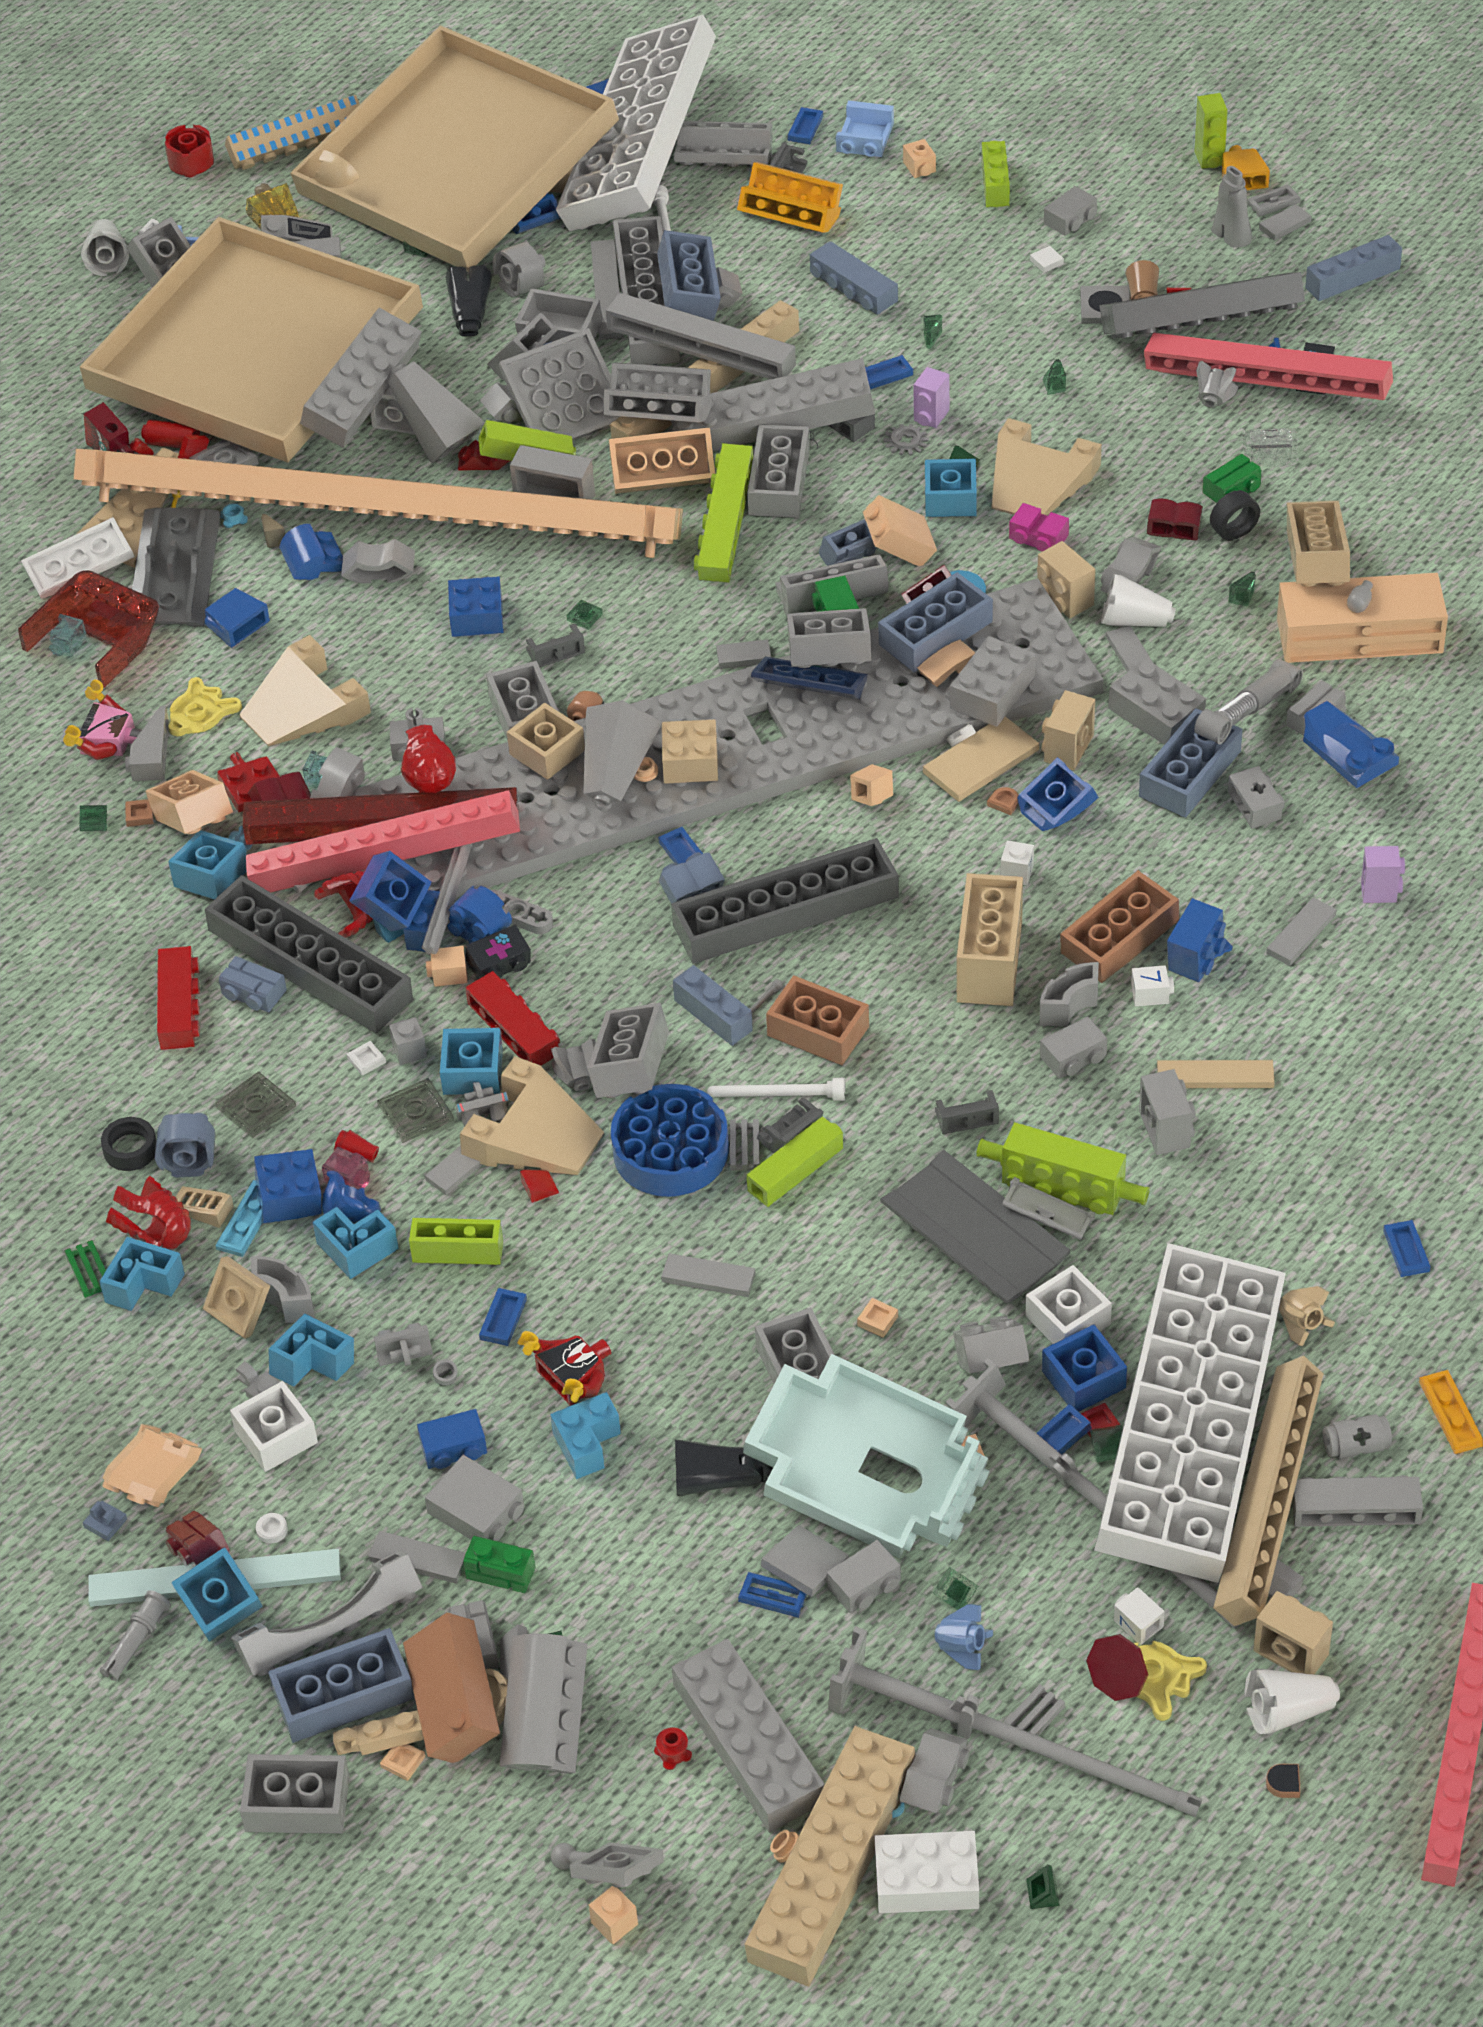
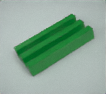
(81, 1252)

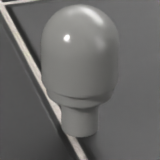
(1360, 597)

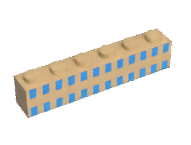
(287, 134)

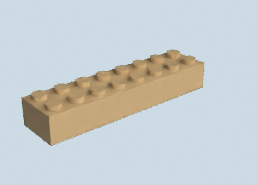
(830, 1857)

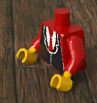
(568, 1364)

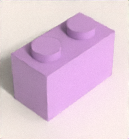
(931, 397)
(1381, 874)

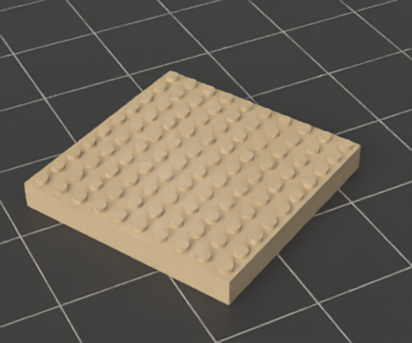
(458, 147)
(243, 336)

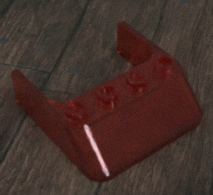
(109, 614)

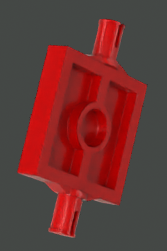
(242, 777)

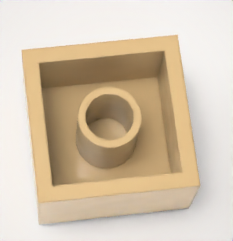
(1067, 579)
(1069, 729)
(546, 741)
(689, 751)
(1292, 1635)

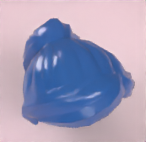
(349, 1200)

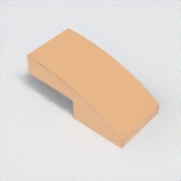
(945, 662)

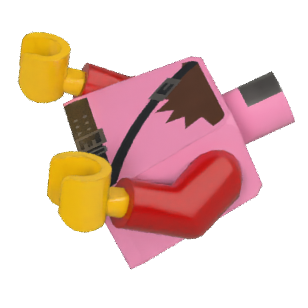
(105, 729)

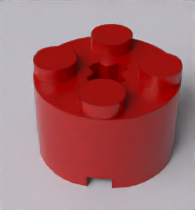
(189, 150)

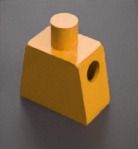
(1250, 163)

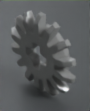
(908, 431)

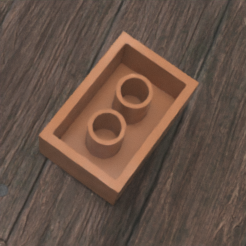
(817, 1020)

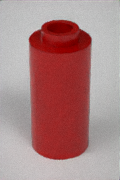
(166, 433)

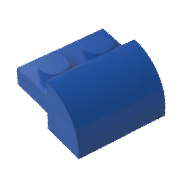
(541, 214)
(310, 552)

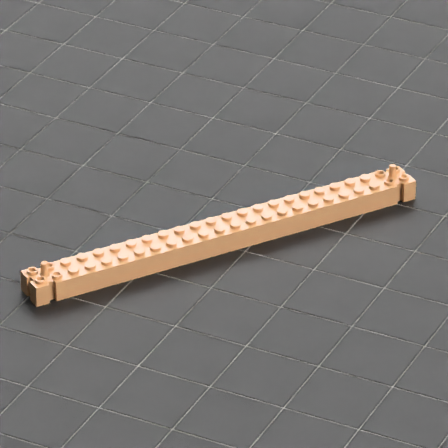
(387, 496)

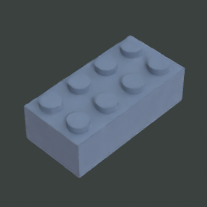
(689, 274)
(934, 620)
(1187, 767)
(341, 1685)

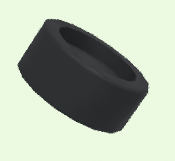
(1227, 507)
(131, 1160)

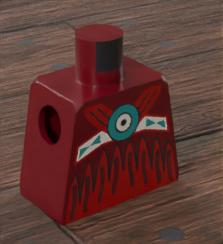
(105, 430)

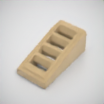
(214, 1216)

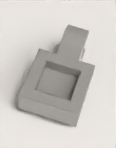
(255, 1383)

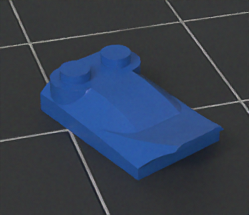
(1347, 744)

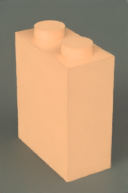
(899, 531)

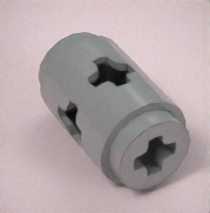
(1339, 1436)

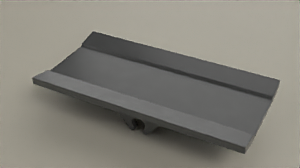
(177, 562)
(975, 1229)

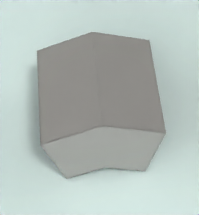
(1285, 1580)

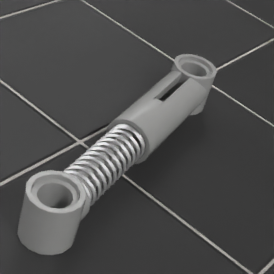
(1279, 679)

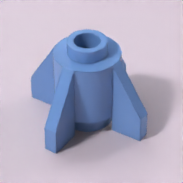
(961, 1636)

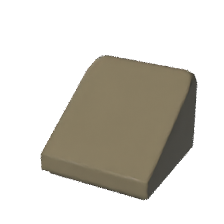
(272, 530)

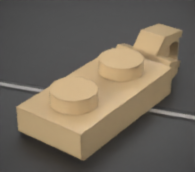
(379, 1734)

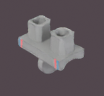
(482, 1102)
(403, 1344)

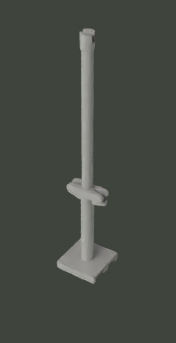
(981, 1397)
(964, 1717)

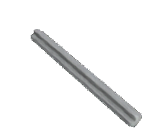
(446, 899)

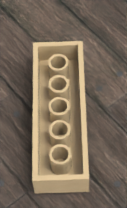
(1318, 543)

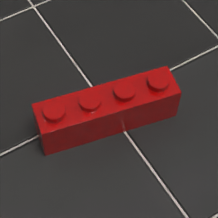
(177, 998)
(519, 1026)

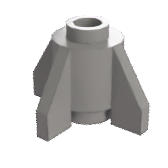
(1215, 384)
(572, 1065)

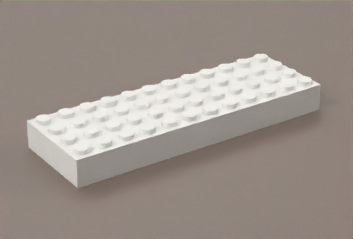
(651, 96)
(1191, 1414)

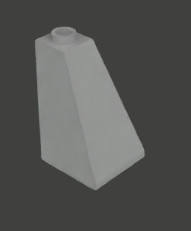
(432, 411)
(614, 748)

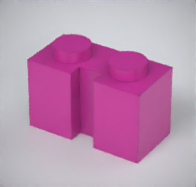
(1036, 529)

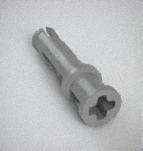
(142, 1623)

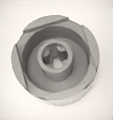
(519, 269)

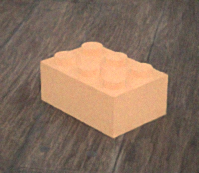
(189, 802)

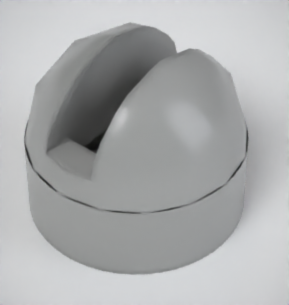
(443, 1367)

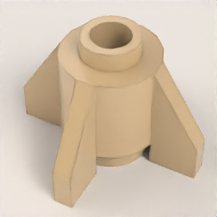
(1303, 1311)

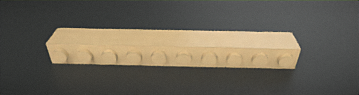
(777, 322)
(1268, 1491)

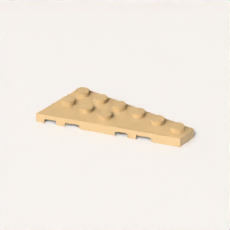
(128, 511)

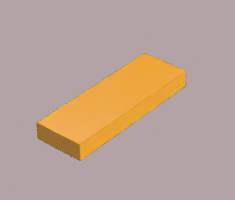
(1451, 1411)

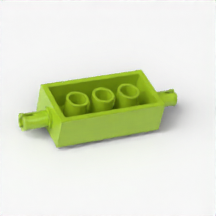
(1064, 1168)

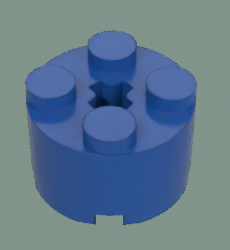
(478, 915)

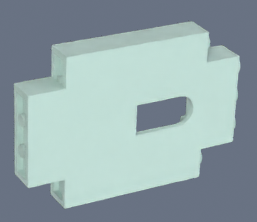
(822, 1433)

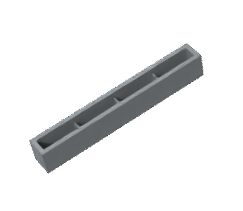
(700, 337)

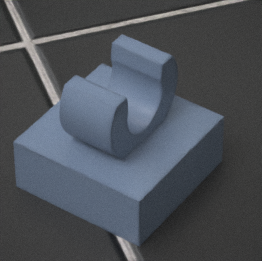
(104, 1520)

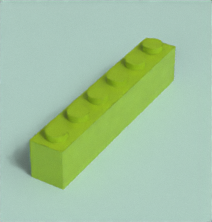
(725, 513)

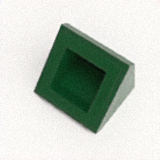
(1043, 1888)

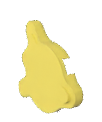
(200, 709)
(1167, 1676)

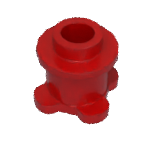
(672, 1747)

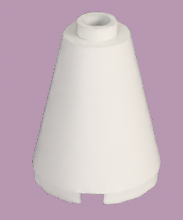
(104, 249)
(1135, 605)
(1287, 1698)

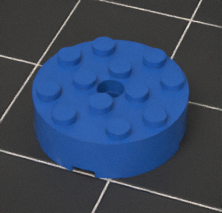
(669, 1140)

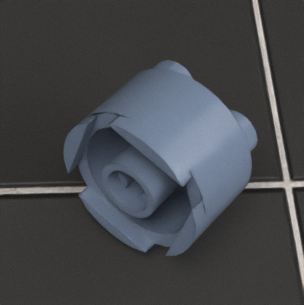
(185, 1144)

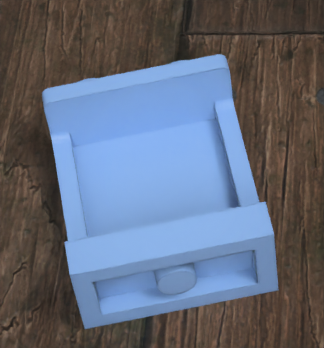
(865, 129)

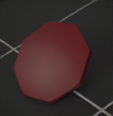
(1117, 1667)

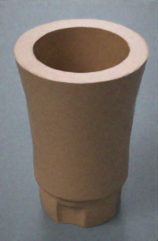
(1142, 279)

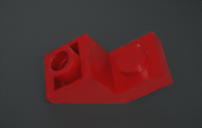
(471, 459)

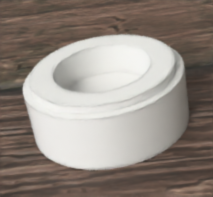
(271, 1528)

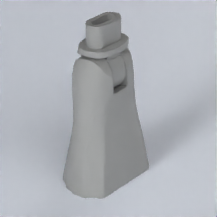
(1231, 213)

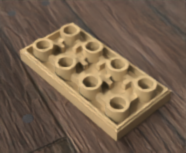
(980, 758)

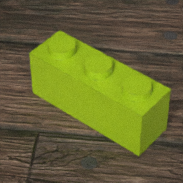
(1210, 130)
(995, 174)
(456, 1241)

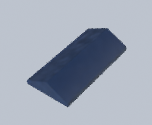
(812, 678)

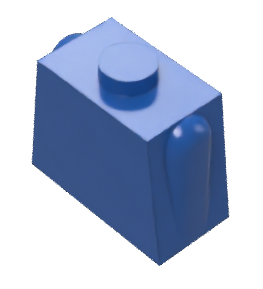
(236, 616)

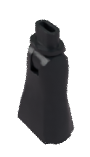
(468, 297)
(713, 1467)

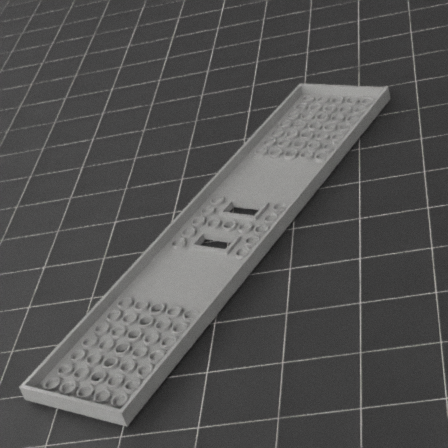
(821, 741)

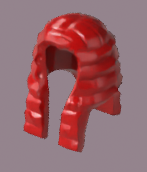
(427, 761)
(345, 886)
(170, 1218)

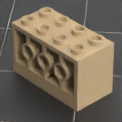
(989, 939)

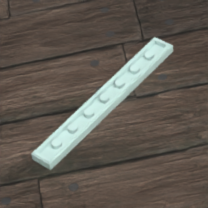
(258, 1571)

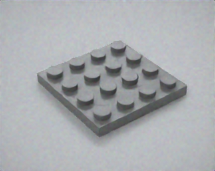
(561, 386)

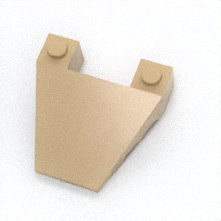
(1038, 473)
(298, 702)
(538, 1130)

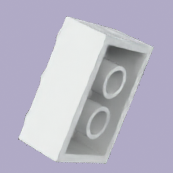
(926, 1872)

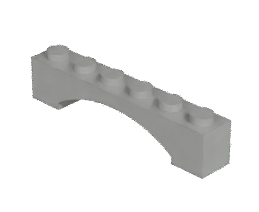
(390, 1582)

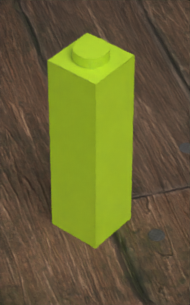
(503, 440)
(795, 1161)

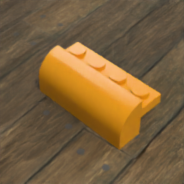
(791, 197)

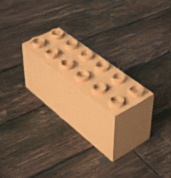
(1401, 619)

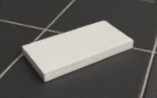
(91, 550)

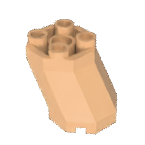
(151, 1465)

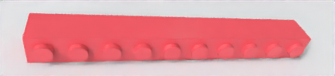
(1272, 365)
(404, 836)
(1459, 1752)

